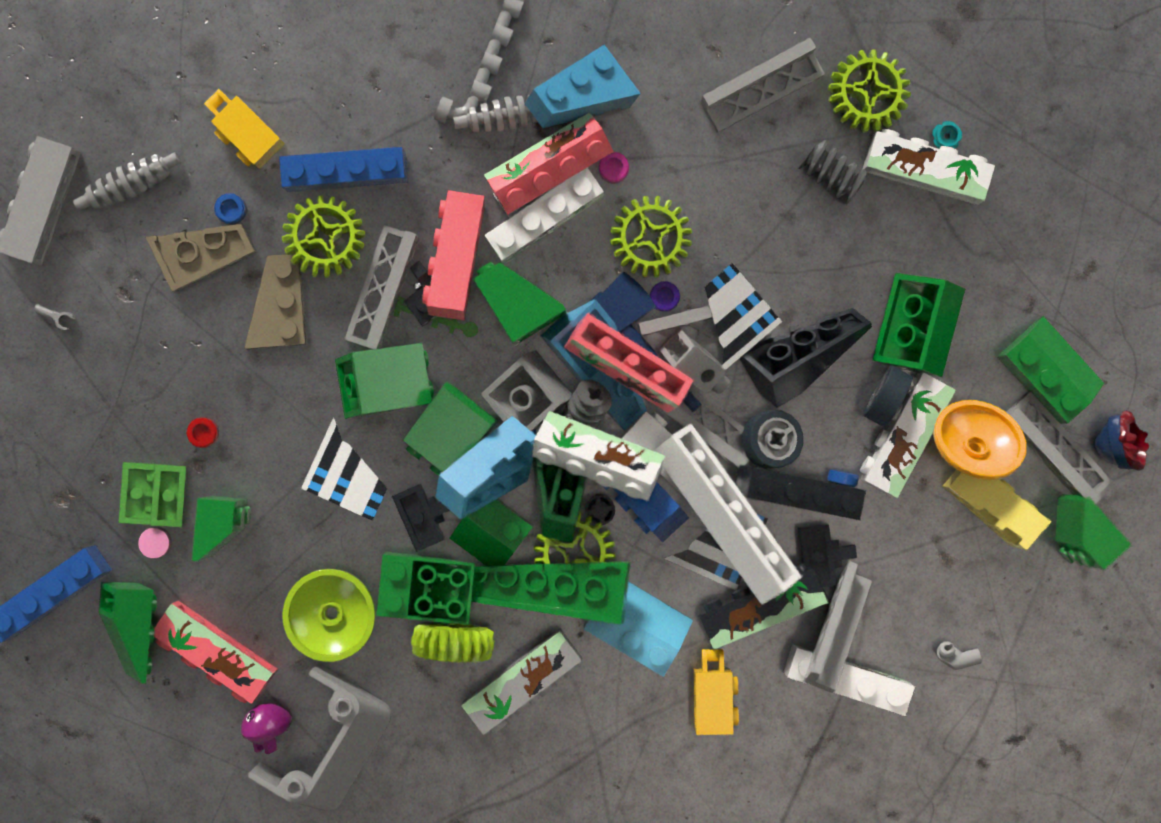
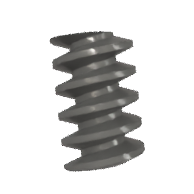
(834, 170)
(588, 403)

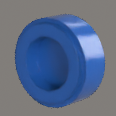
(230, 208)
(842, 478)

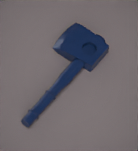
(627, 304)

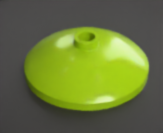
(311, 627)

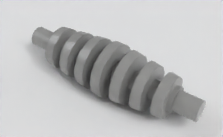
(496, 115)
(126, 181)

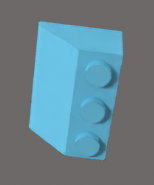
(649, 633)

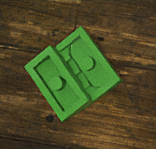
(152, 494)

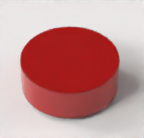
(202, 432)

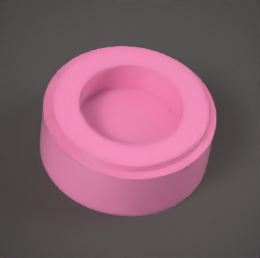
(154, 542)

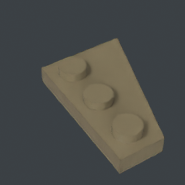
(279, 306)

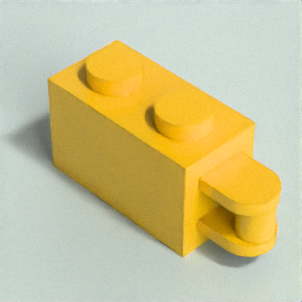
(244, 129)
(714, 696)

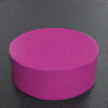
(614, 168)

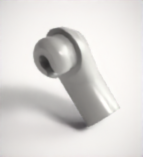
(955, 658)

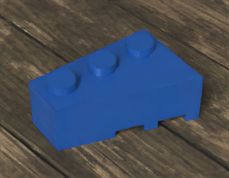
(657, 514)

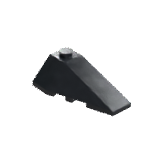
(793, 361)

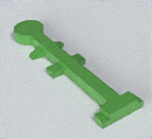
(469, 329)

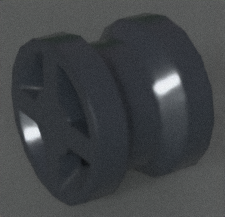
(599, 512)

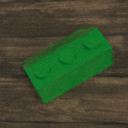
(919, 324)
(1052, 371)
(1087, 533)

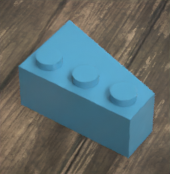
(587, 86)
(488, 469)

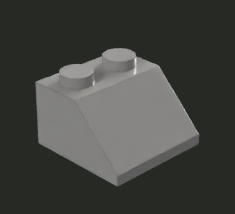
(527, 391)

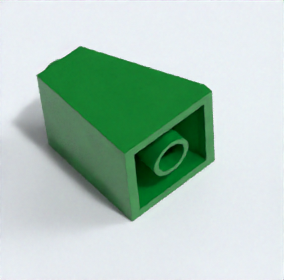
(517, 302)
(384, 380)
(448, 429)

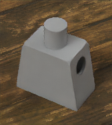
(695, 362)

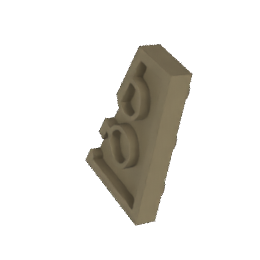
(198, 254)

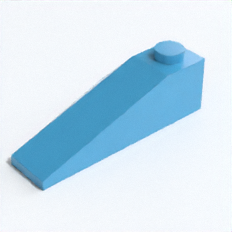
(626, 404)

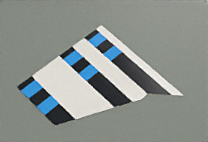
(738, 314)
(344, 477)
(710, 560)

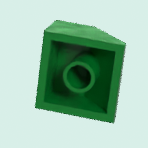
(218, 523)
(491, 533)

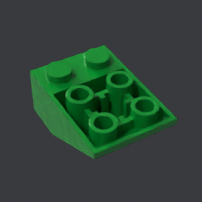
(425, 588)
(127, 619)

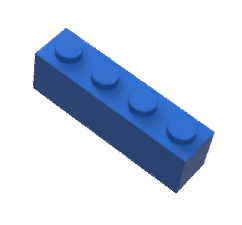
(343, 169)
(51, 591)

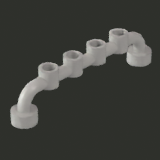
(490, 64)

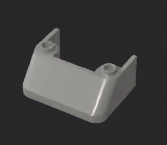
(363, 724)

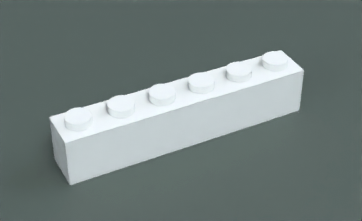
(727, 514)

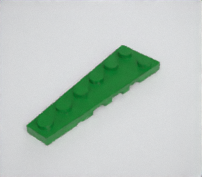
(565, 589)

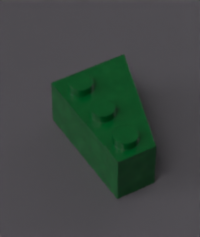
(558, 499)

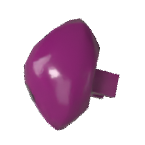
(264, 724)

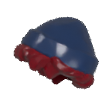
(1123, 442)

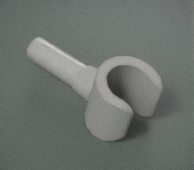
(53, 315)

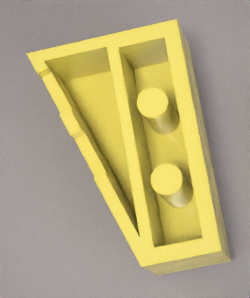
(999, 508)

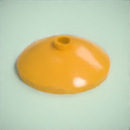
(979, 439)

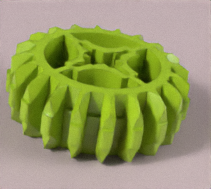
(857, 90)
(310, 242)
(637, 243)
(585, 527)
(452, 642)

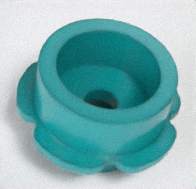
(950, 128)

